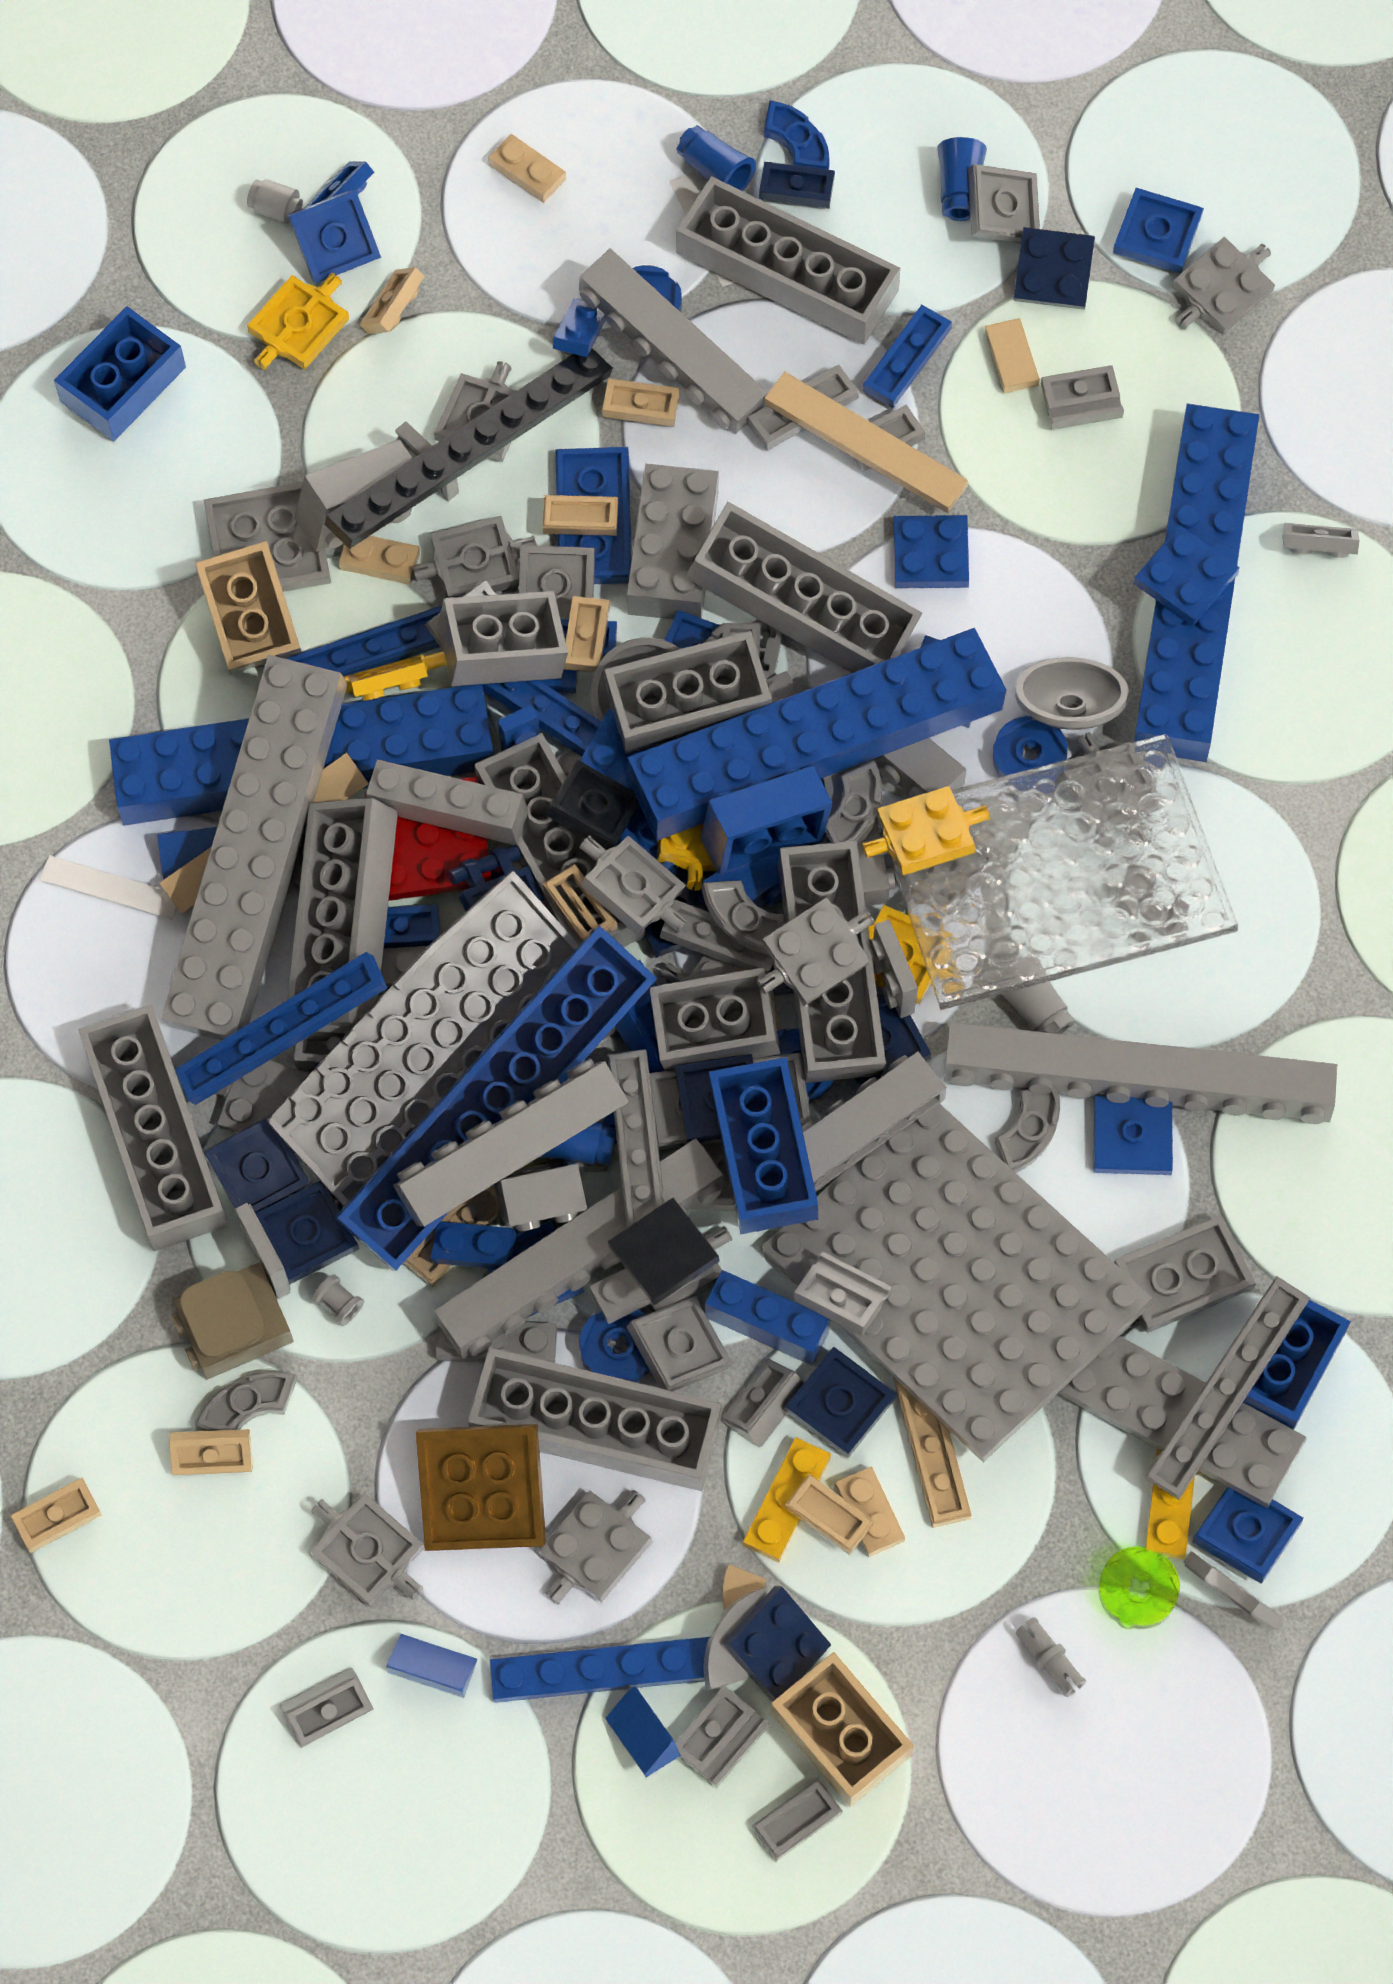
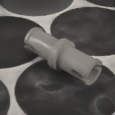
(1050, 1657)

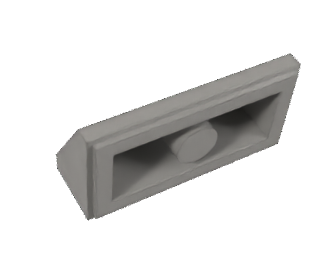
(763, 1402)
(326, 1707)

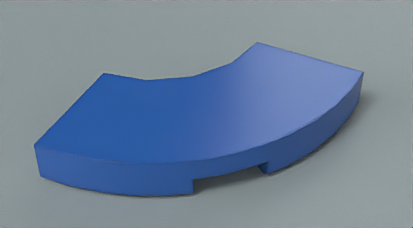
(798, 135)

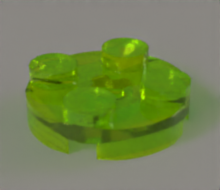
(1147, 1567)

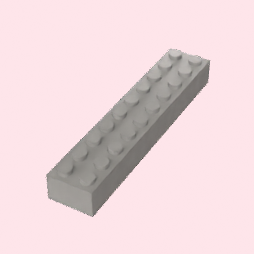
(255, 849)

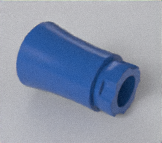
(715, 158)
(955, 158)
(587, 1146)

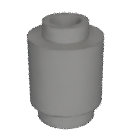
(274, 200)

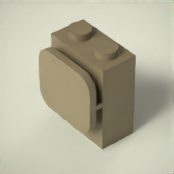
(230, 1320)

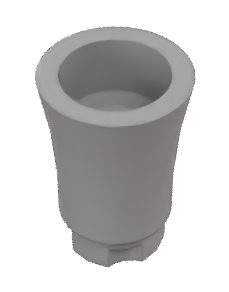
(1041, 1008)

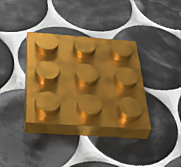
(481, 1487)

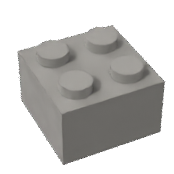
(541, 1193)

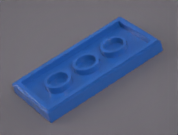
(607, 475)

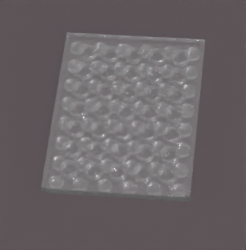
(1068, 875)

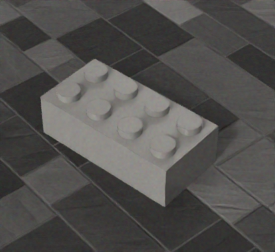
(671, 528)
(685, 690)

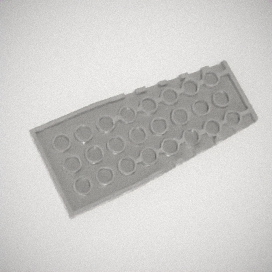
(421, 1036)

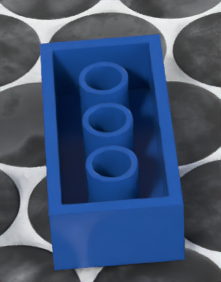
(763, 1145)

